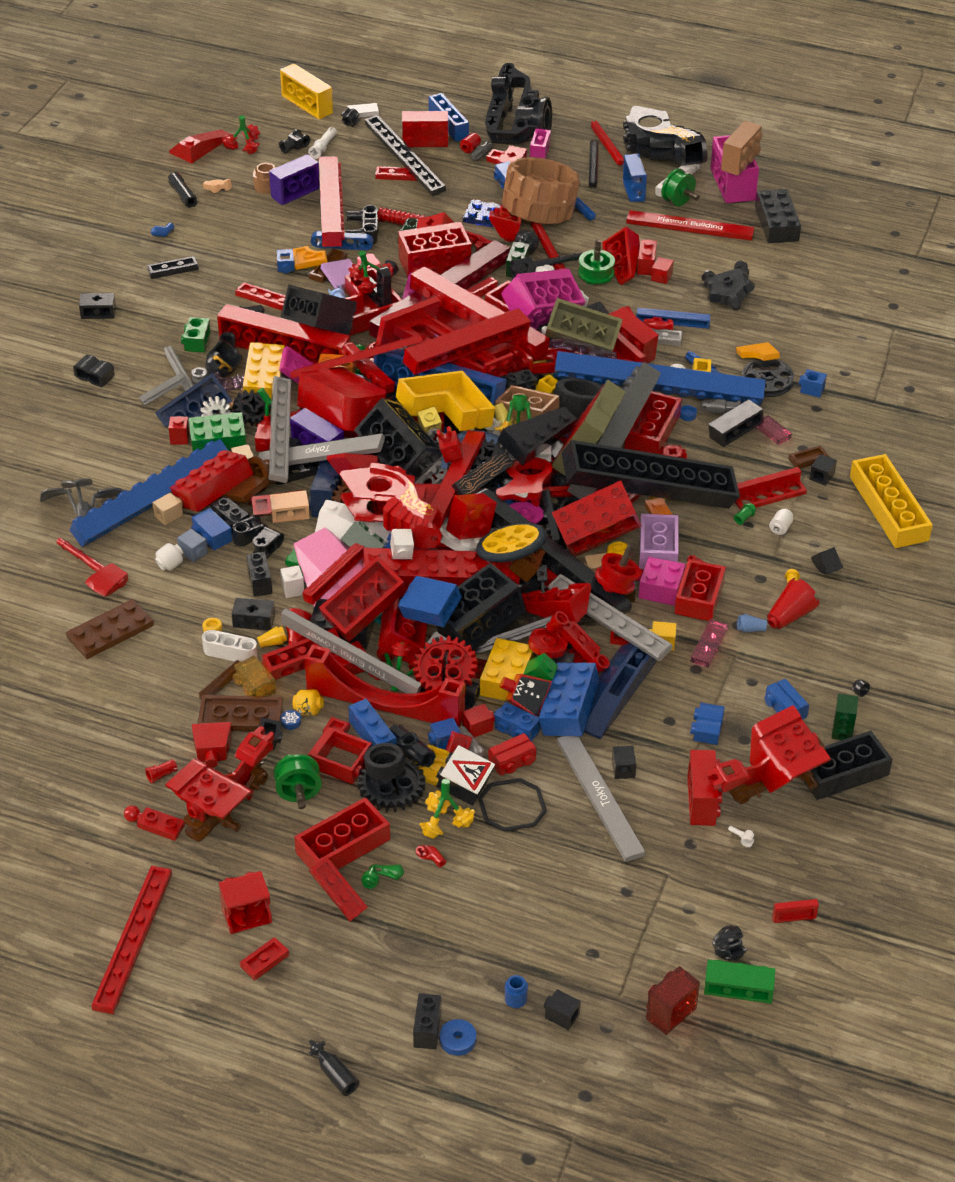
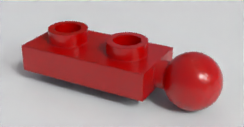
(155, 822)

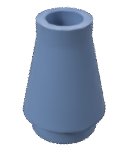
(749, 623)

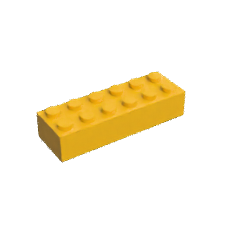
(890, 501)

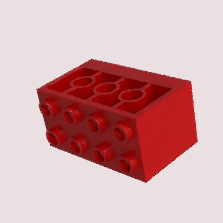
(433, 247)
(596, 519)

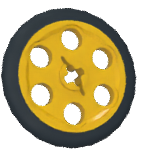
(511, 542)

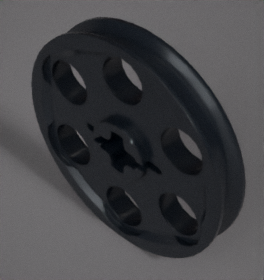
(771, 376)

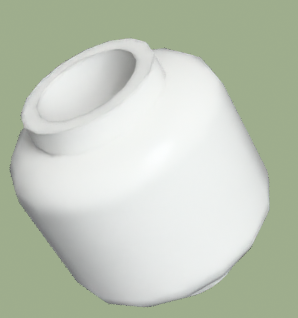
(169, 557)

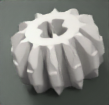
(216, 405)

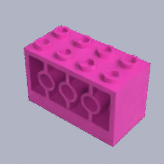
(733, 187)
(537, 293)

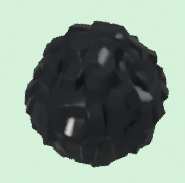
(529, 238)
(729, 943)

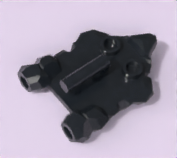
(730, 286)

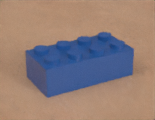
(569, 699)

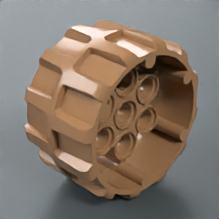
(540, 190)

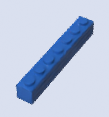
(679, 318)

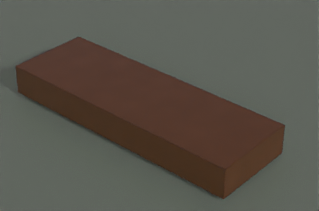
(334, 255)

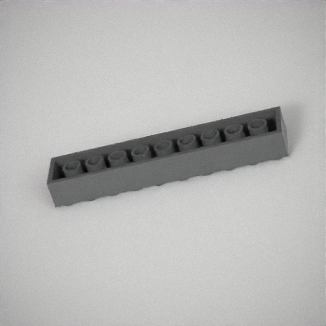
(637, 392)

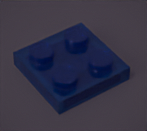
(478, 213)

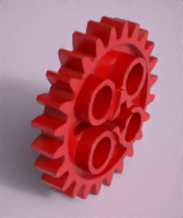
(427, 665)

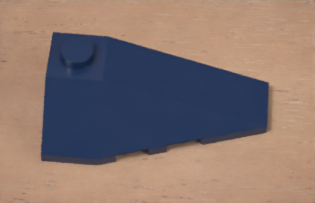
(191, 401)

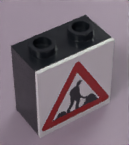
(466, 773)

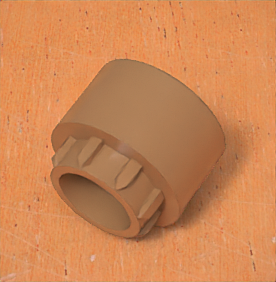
(262, 178)

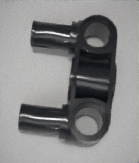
(369, 220)

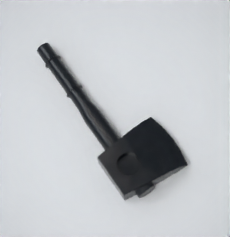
(527, 265)

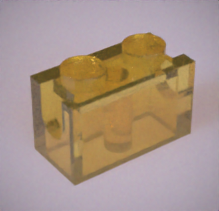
(254, 678)

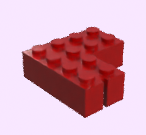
(365, 307)

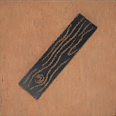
(483, 473)

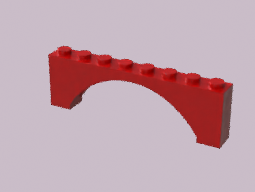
(335, 681)

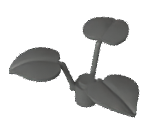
(82, 507)

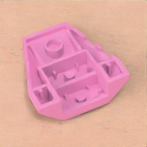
(318, 553)

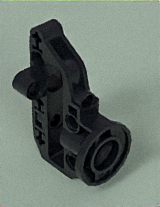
(530, 114)

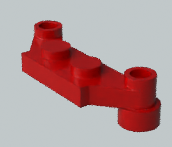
(578, 639)

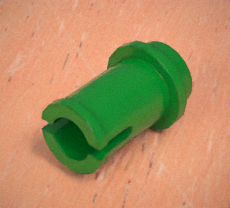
(747, 511)

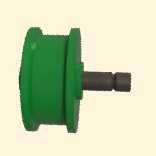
(679, 187)

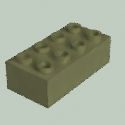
(583, 325)

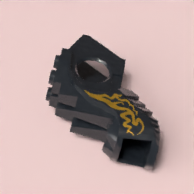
(664, 141)

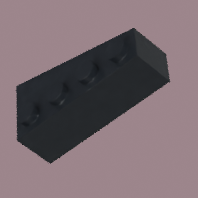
(536, 434)

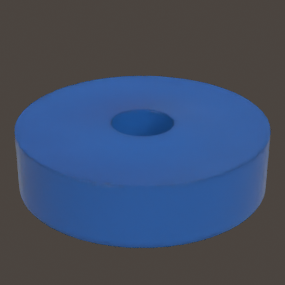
(457, 1046)

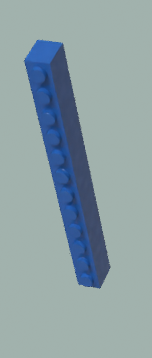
(671, 381)

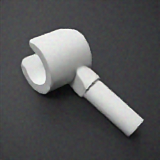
(746, 837)

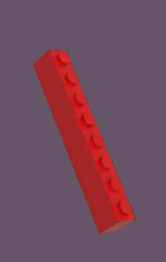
(466, 341)

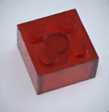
(672, 1000)

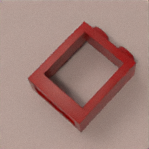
(344, 741)

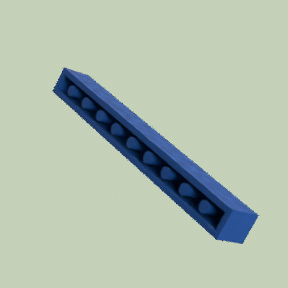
(139, 498)

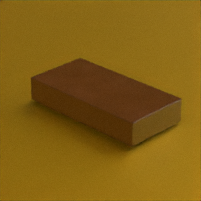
(806, 457)

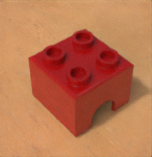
(245, 902)

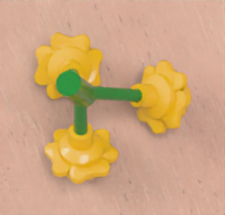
(438, 803)

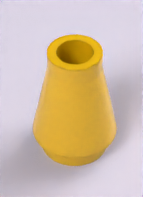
(273, 637)

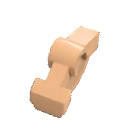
(216, 185)

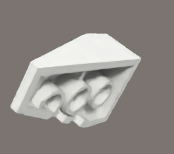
(339, 519)

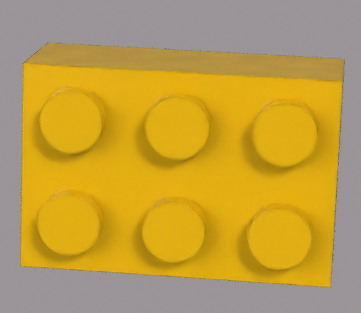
(506, 660)

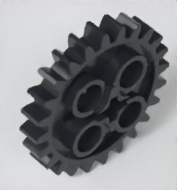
(407, 785)

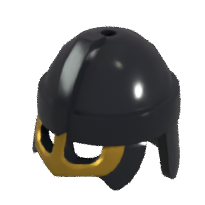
(223, 359)

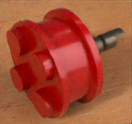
(618, 572)

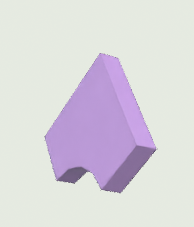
(337, 271)

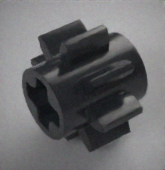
(350, 117)

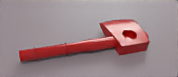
(105, 579)

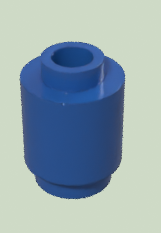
(516, 991)

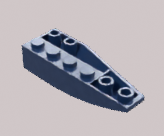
(617, 686)

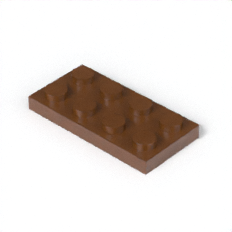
(109, 629)
(241, 711)

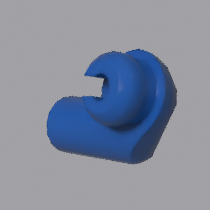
(162, 231)

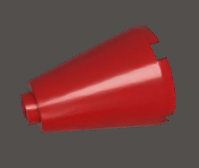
(793, 603)

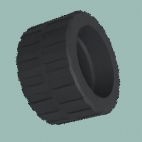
(576, 394)

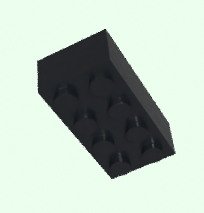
(777, 216)
(851, 765)

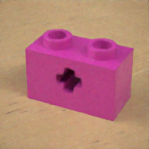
(540, 143)

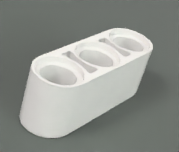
(228, 646)

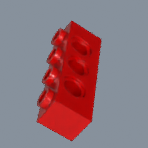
(289, 658)

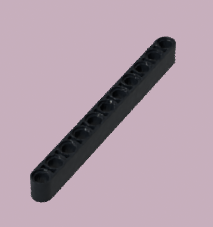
(557, 558)

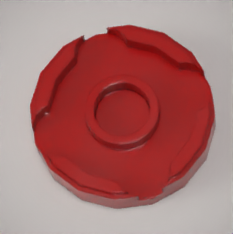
(545, 642)

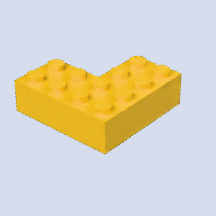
(449, 394)

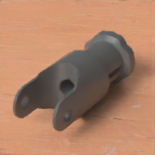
(718, 406)

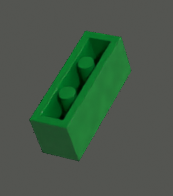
(739, 981)

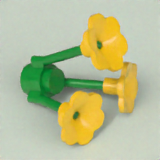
(519, 404)

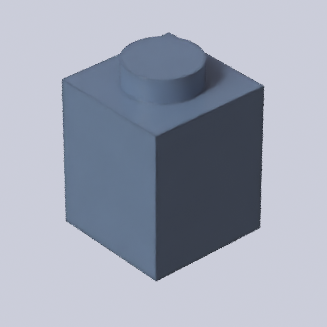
(193, 545)

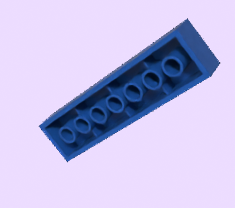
(393, 366)

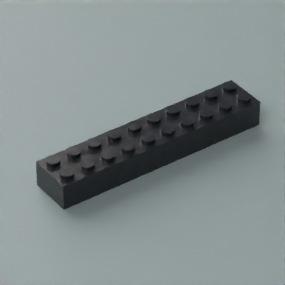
(650, 474)

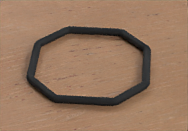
(517, 826)

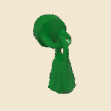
(370, 878)

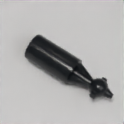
(334, 1069)

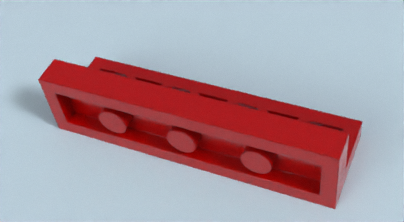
(768, 484)

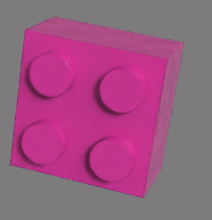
(661, 580)

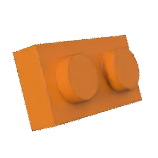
(657, 506)

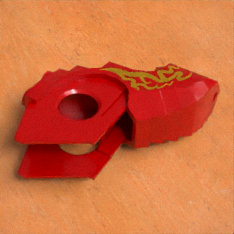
(404, 506)

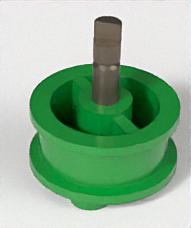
(596, 265)
(297, 778)

